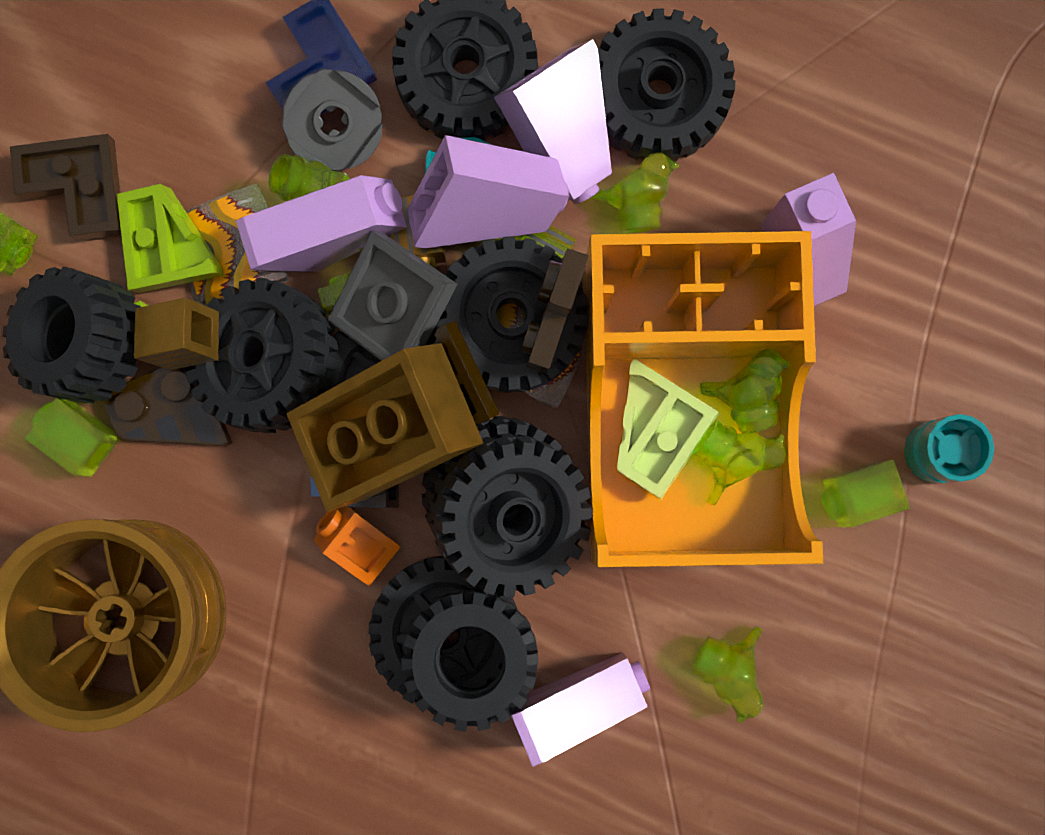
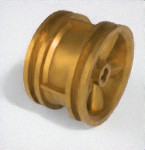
(58, 685)

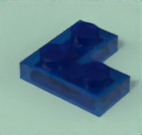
(325, 45)

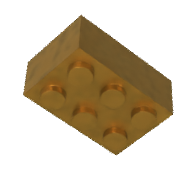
(384, 426)

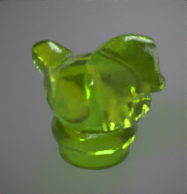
(296, 177)
(640, 194)
(752, 391)
(737, 456)
(732, 673)

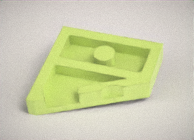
(659, 429)

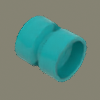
(949, 449)

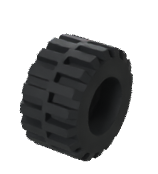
(71, 336)
(463, 704)

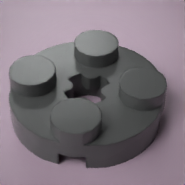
(329, 90)

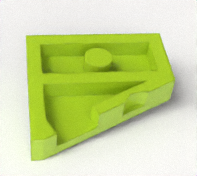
(161, 241)

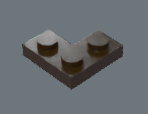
(81, 170)
(559, 293)

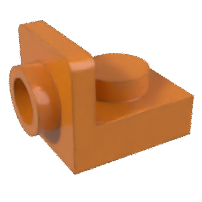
(354, 543)

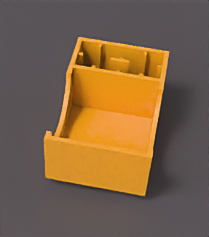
(697, 315)

